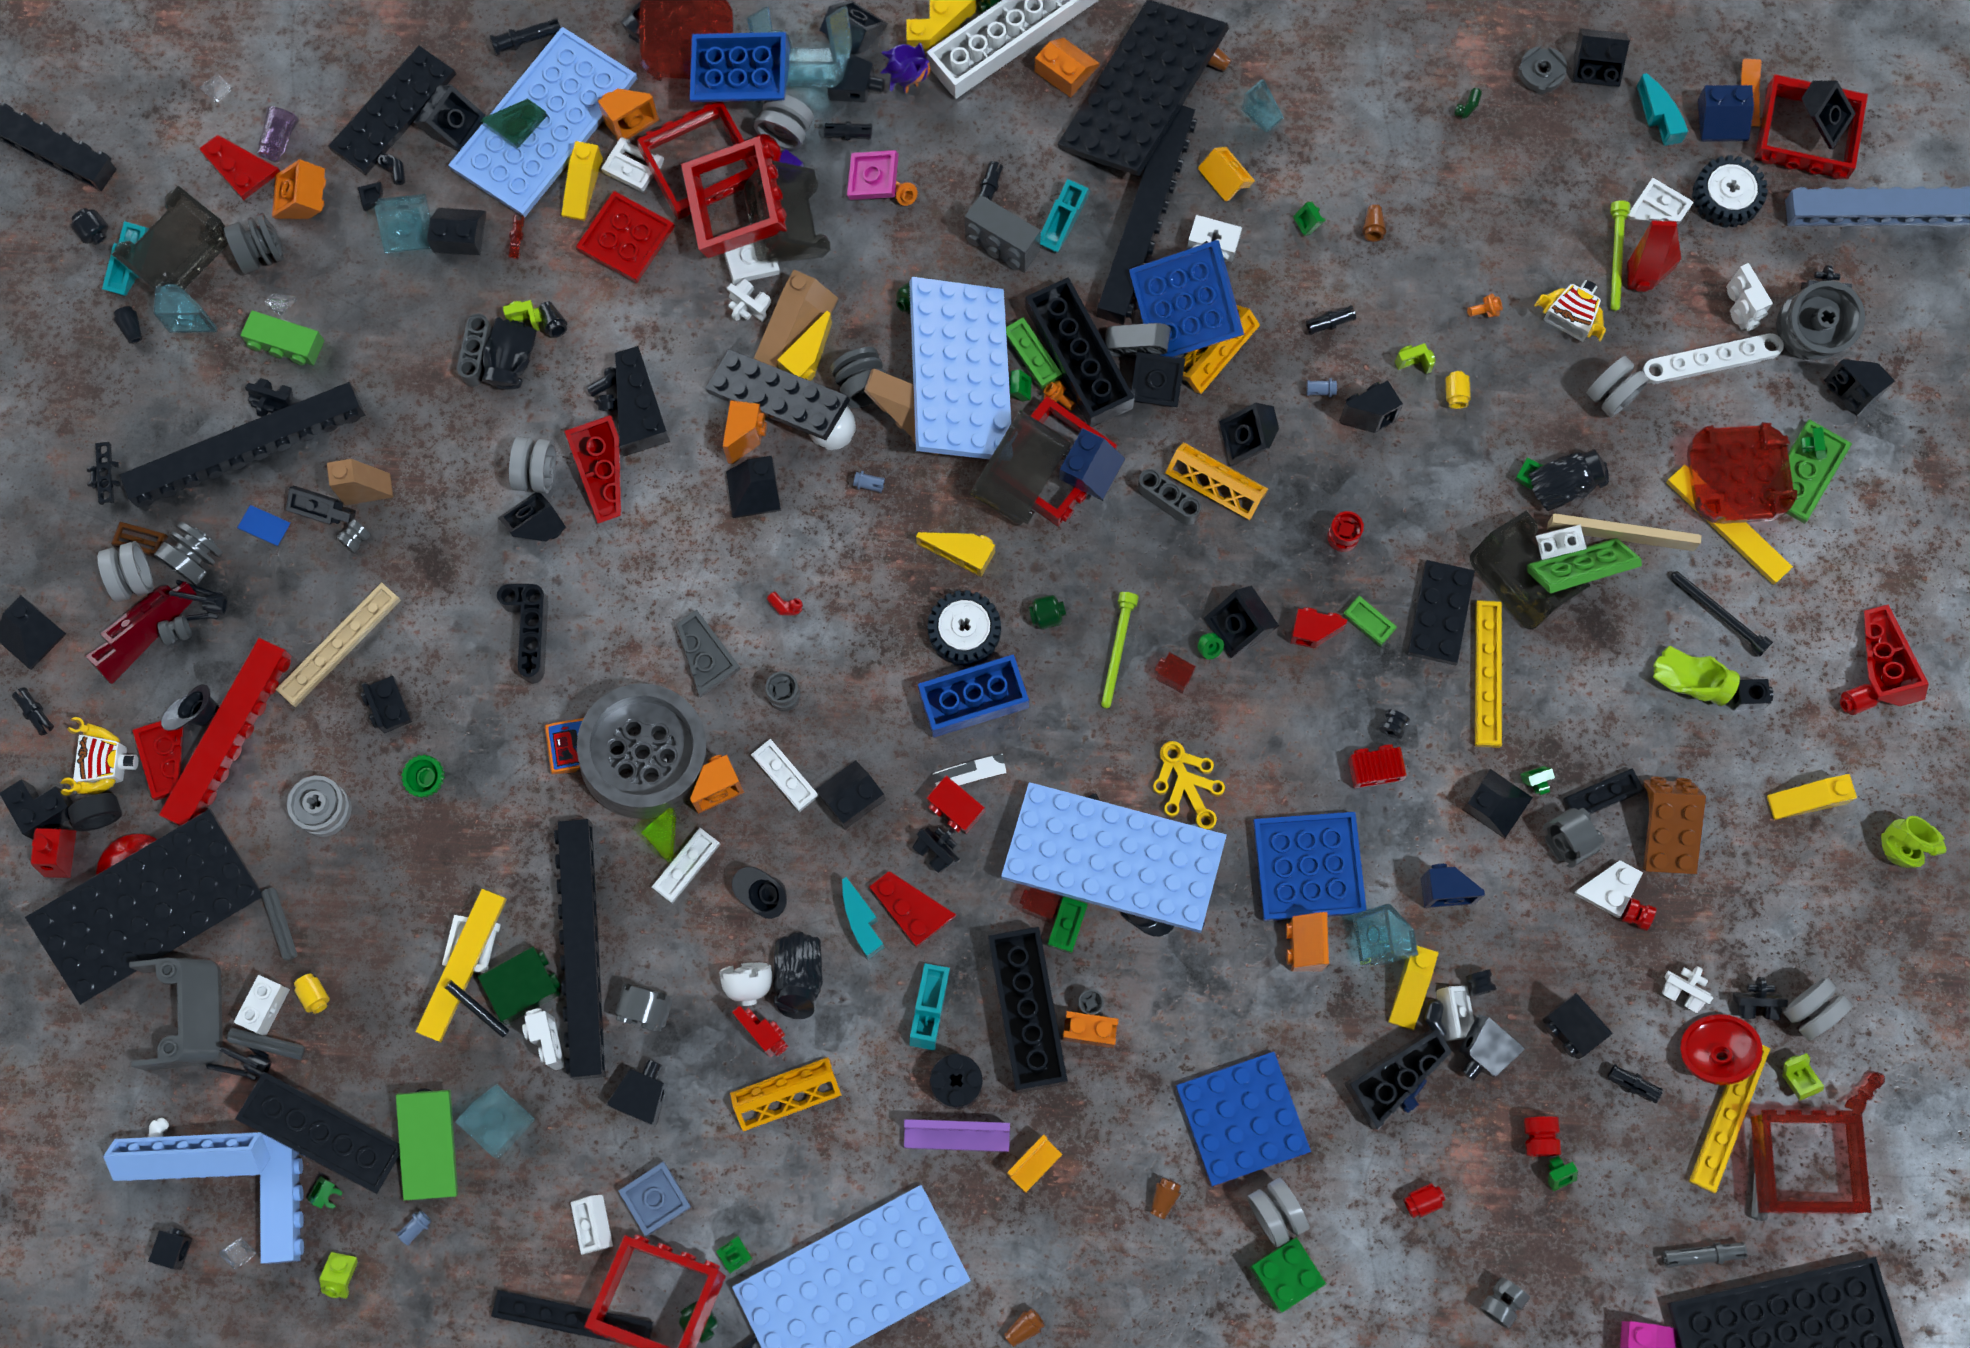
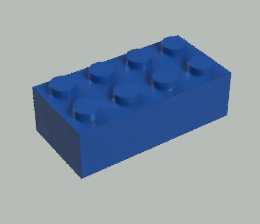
(973, 695)

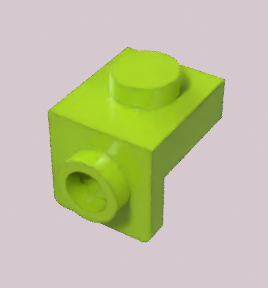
(522, 312)
(1412, 355)
(1801, 1077)
(337, 1275)

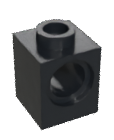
(1743, 700)
(170, 1248)

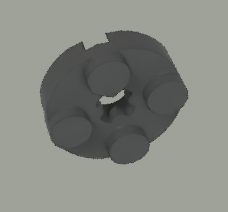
(1540, 81)

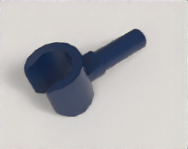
(1410, 1102)

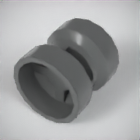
(353, 536)
(174, 630)
(1091, 999)

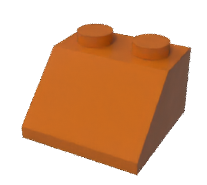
(1064, 65)
(627, 112)
(299, 191)
(743, 429)
(715, 784)
(1308, 942)

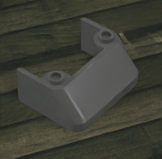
(198, 1012)

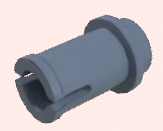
(1322, 387)
(868, 482)
(414, 1227)

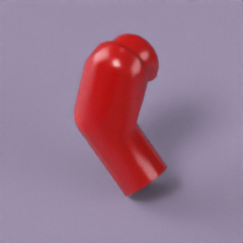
(785, 608)

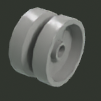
(785, 122)
(1617, 387)
(532, 464)
(125, 571)
(314, 792)
(1820, 1012)
(1278, 1212)

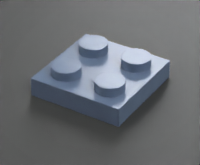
(655, 1199)

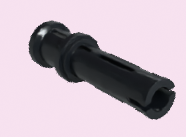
(514, 38)

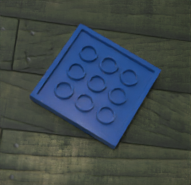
(1190, 296)
(1309, 865)
(1243, 1119)

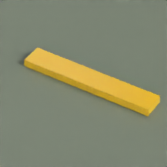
(1739, 535)
(1488, 674)
(461, 964)
(1724, 1130)

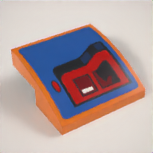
(562, 746)

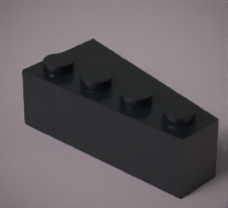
(638, 410)
(1391, 1080)

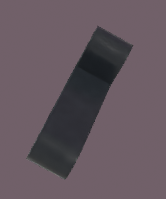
(528, 633)

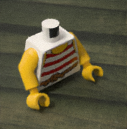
(1574, 311)
(98, 760)

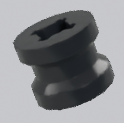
(1394, 723)
(1481, 983)

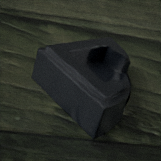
(370, 194)

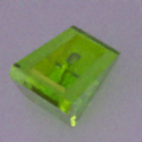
(662, 834)

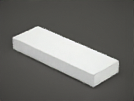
(784, 775)
(686, 865)

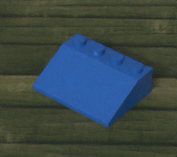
(739, 67)

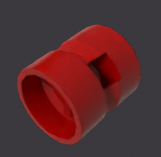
(1345, 525)
(1542, 1136)

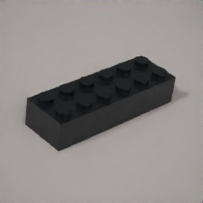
(1079, 352)
(1027, 1010)

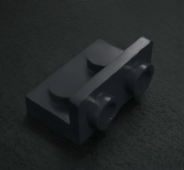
(386, 704)

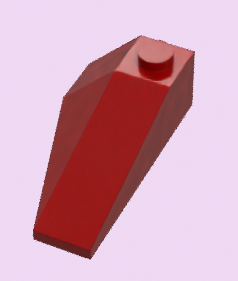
(1654, 256)
(598, 462)
(1890, 661)

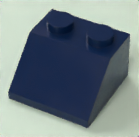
(1725, 112)
(1091, 465)
(1448, 887)

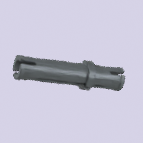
(1700, 1255)

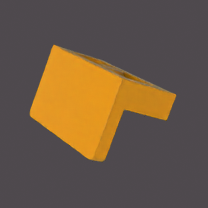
(1225, 173)
(1034, 1164)

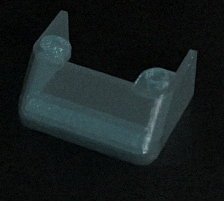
(814, 65)

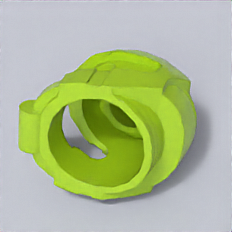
(1908, 838)

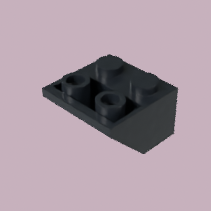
(1600, 57)
(1858, 383)
(1372, 409)

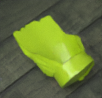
(1696, 676)

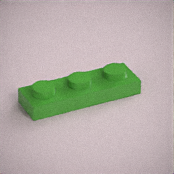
(1032, 353)

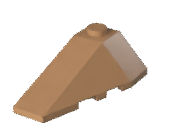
(796, 311)
(894, 397)

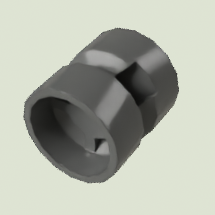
(783, 691)
(1499, 1310)

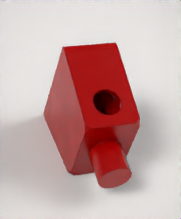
(53, 852)

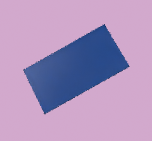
(263, 525)

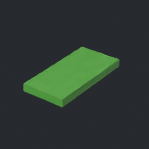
(1811, 474)
(1584, 565)
(427, 1145)

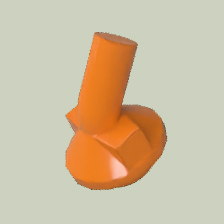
(905, 193)
(1491, 306)
(1055, 391)

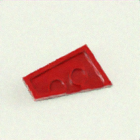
(237, 166)
(160, 757)
(910, 908)

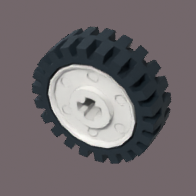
(1729, 191)
(964, 646)

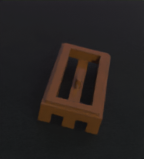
(118, 534)

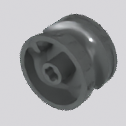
(1821, 320)

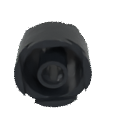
(955, 1066)

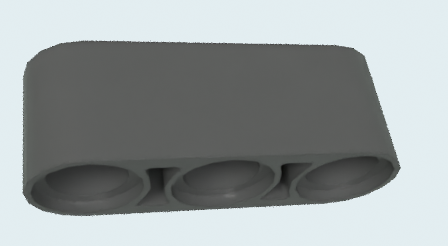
(1128, 339)
(472, 340)
(1165, 486)

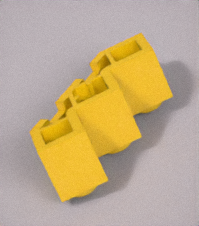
(943, 22)

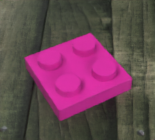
(872, 175)

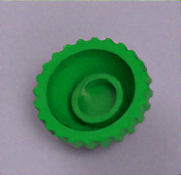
(423, 776)

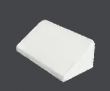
(1457, 1011)
(591, 1224)

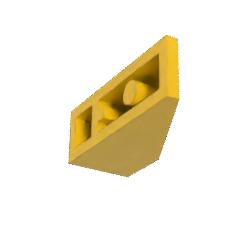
(581, 180)
(805, 354)
(960, 548)
(1812, 797)
(1413, 988)

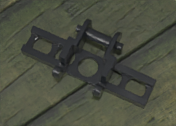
(101, 467)

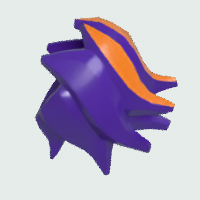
(906, 66)

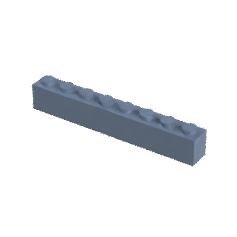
(1878, 206)

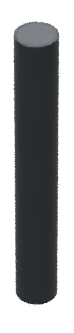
(476, 1008)

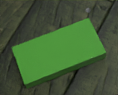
(1369, 621)

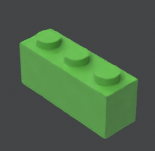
(282, 338)

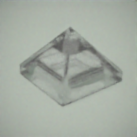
(216, 87)
(280, 303)
(237, 1253)

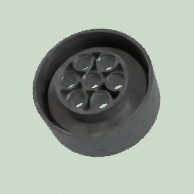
(651, 710)

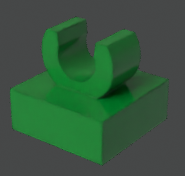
(1308, 218)
(1020, 385)
(1815, 443)
(1538, 779)
(1561, 1174)
(321, 1193)
(734, 1255)

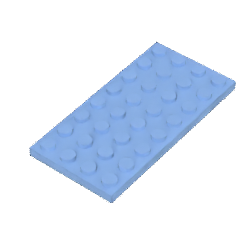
(567, 85)
(959, 367)
(1114, 857)
(854, 1279)

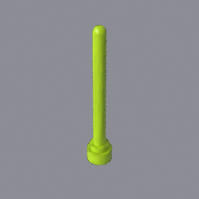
(1619, 211)
(1127, 603)

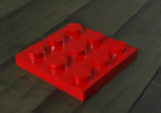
(625, 236)

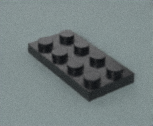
(1441, 612)

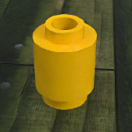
(1457, 390)
(311, 993)

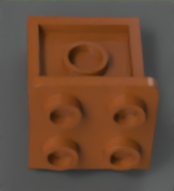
(1673, 825)

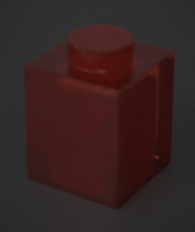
(1174, 672)
(1039, 904)

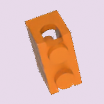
(1090, 1029)

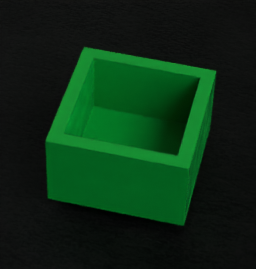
(1287, 1275)

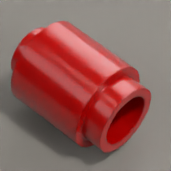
(1858, 699)
(1424, 1201)

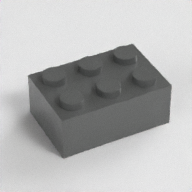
(1002, 234)

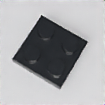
(1157, 379)

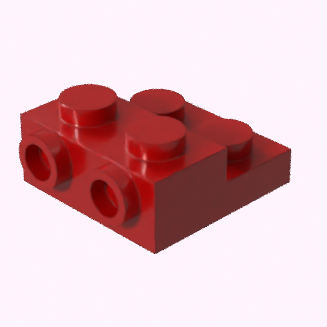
(766, 1034)

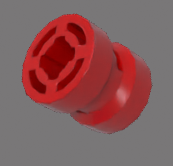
(1639, 914)

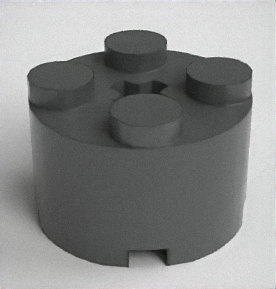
(1573, 837)
(643, 1006)

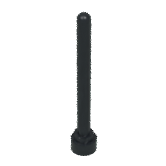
(1758, 643)

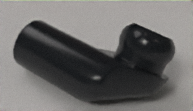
(394, 166)
(604, 383)
(1433, 1016)

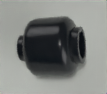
(89, 226)

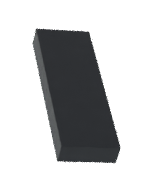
(1606, 792)

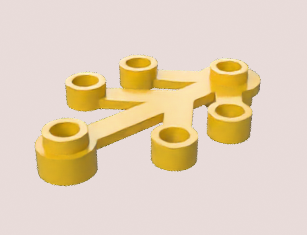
(1186, 782)

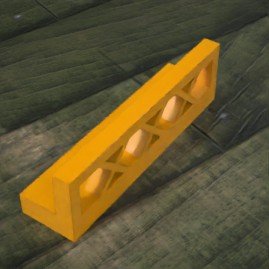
(1215, 358)
(1216, 471)
(803, 1079)

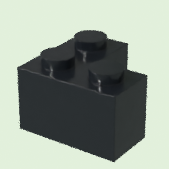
(35, 811)

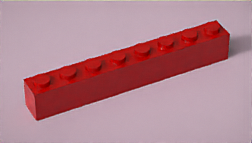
(227, 733)

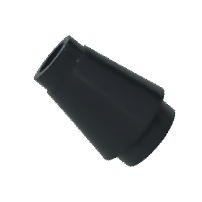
(553, 321)
(128, 323)

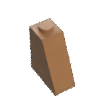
(358, 482)

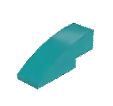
(1661, 111)
(1063, 215)
(117, 277)
(861, 920)
(929, 1007)

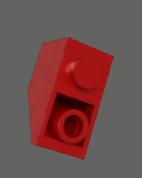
(1315, 628)

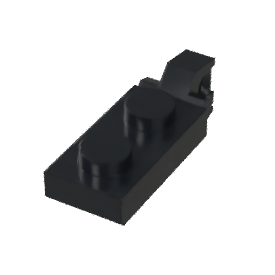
(318, 506)

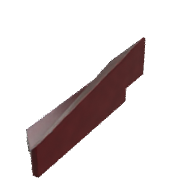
(137, 631)

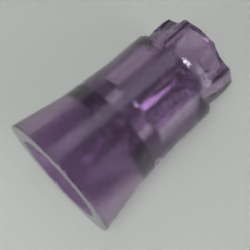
(276, 133)

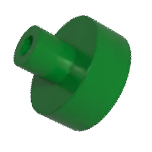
(1210, 645)

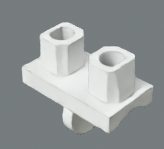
(745, 304)
(1561, 542)
(1697, 997)

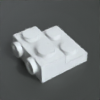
(1749, 298)
(543, 1032)

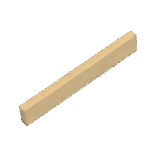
(1627, 532)
(338, 645)

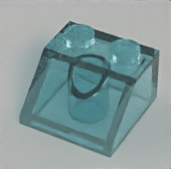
(403, 222)
(180, 311)
(1383, 936)
(495, 1121)

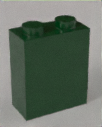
(520, 985)

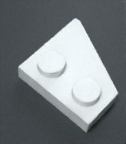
(1660, 204)
(1611, 888)

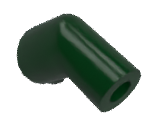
(1472, 103)

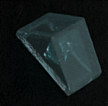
(1261, 106)

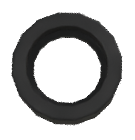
(94, 812)

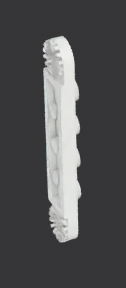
(1713, 358)

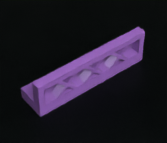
(956, 1135)

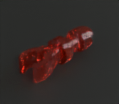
(516, 236)
(1859, 1102)

